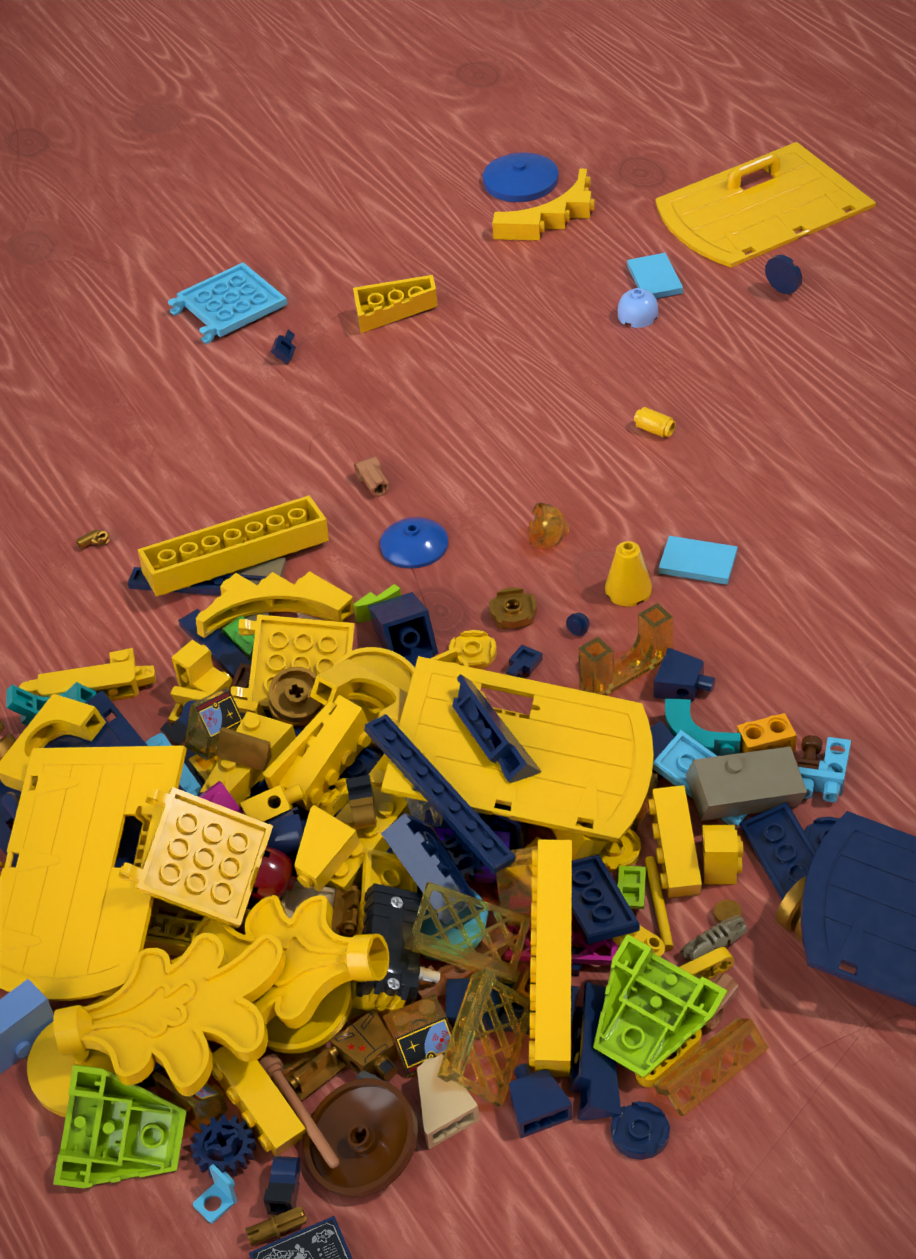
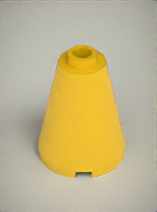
(628, 576)

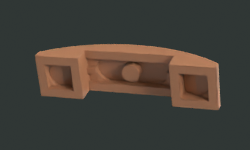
(454, 972)

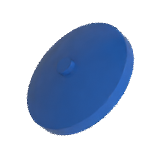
(520, 177)

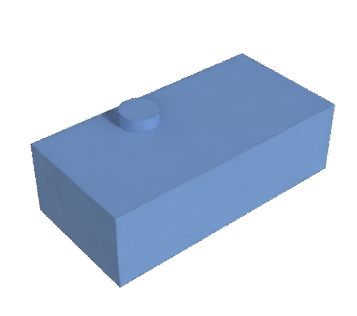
(22, 1018)

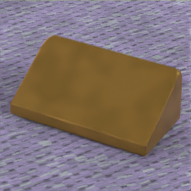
(243, 749)

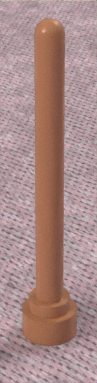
(274, 1069)

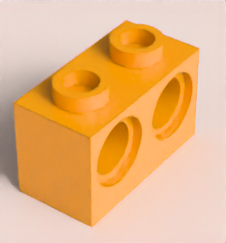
(767, 734)

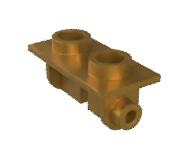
(344, 911)
(316, 1072)

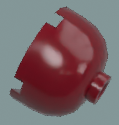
(274, 875)

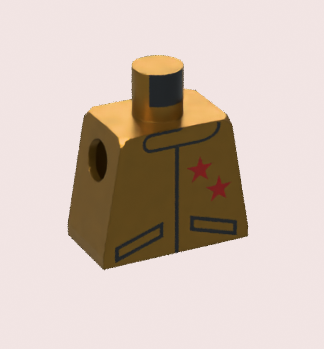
(367, 1047)

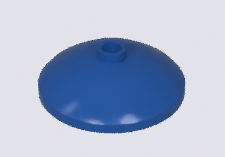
(414, 542)

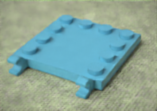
(228, 301)

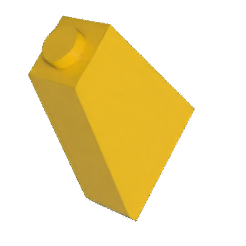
(323, 848)

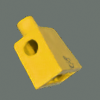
(261, 805)

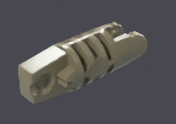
(718, 936)

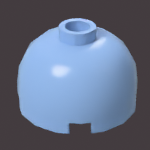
(637, 308)

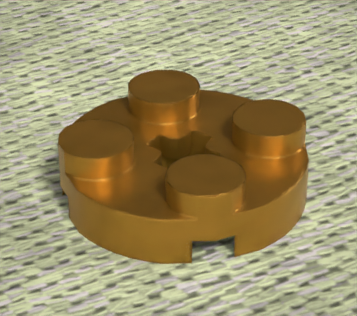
(507, 618)

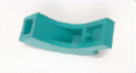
(29, 704)
(679, 718)

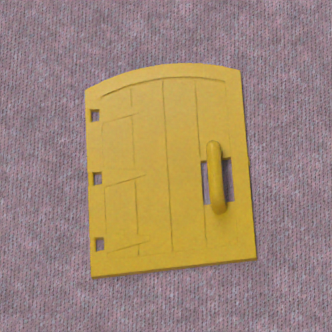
(726, 221)
(587, 745)
(63, 906)

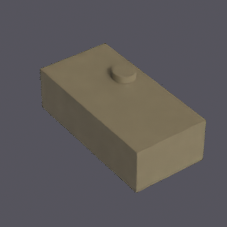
(745, 783)

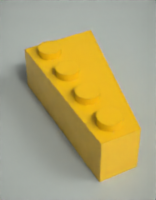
(393, 301)
(240, 778)

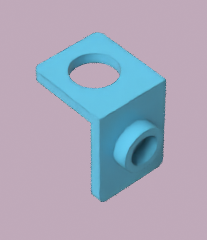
(222, 1189)

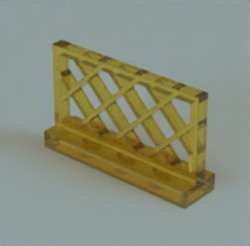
(460, 956)
(465, 1032)

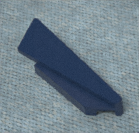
(492, 733)
(589, 1069)

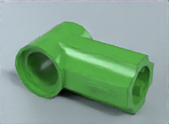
(245, 643)

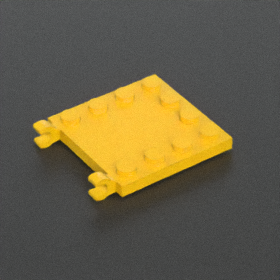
(290, 643)
(201, 856)

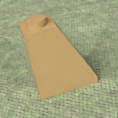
(444, 1105)

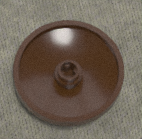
(369, 1131)

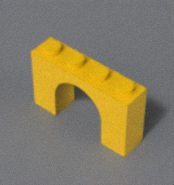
(361, 684)
(56, 718)

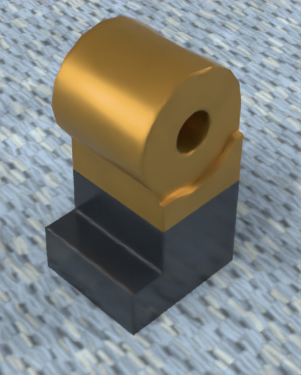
(362, 801)

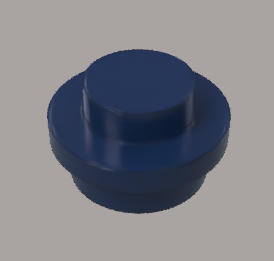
(578, 624)

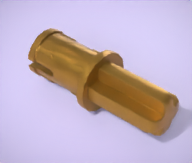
(276, 1225)

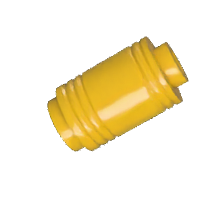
(654, 422)

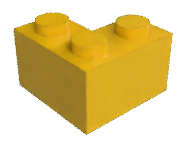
(196, 670)
(721, 854)

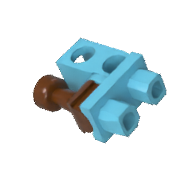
(825, 775)

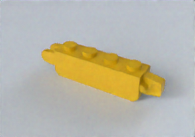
(116, 680)

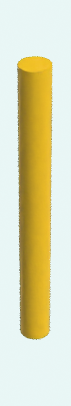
(659, 904)

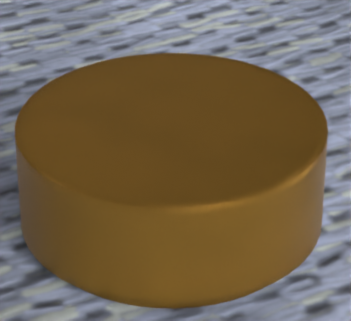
(726, 909)

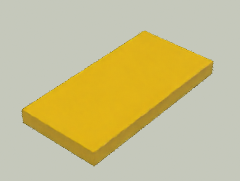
(280, 766)

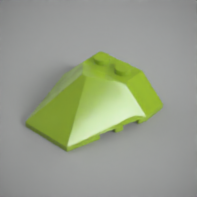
(651, 1008)
(115, 1131)

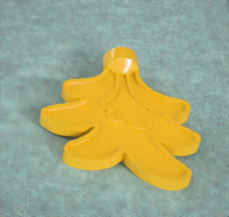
(314, 955)
(174, 1009)

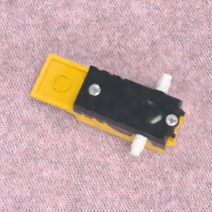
(389, 909)

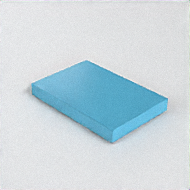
(655, 275)
(698, 560)

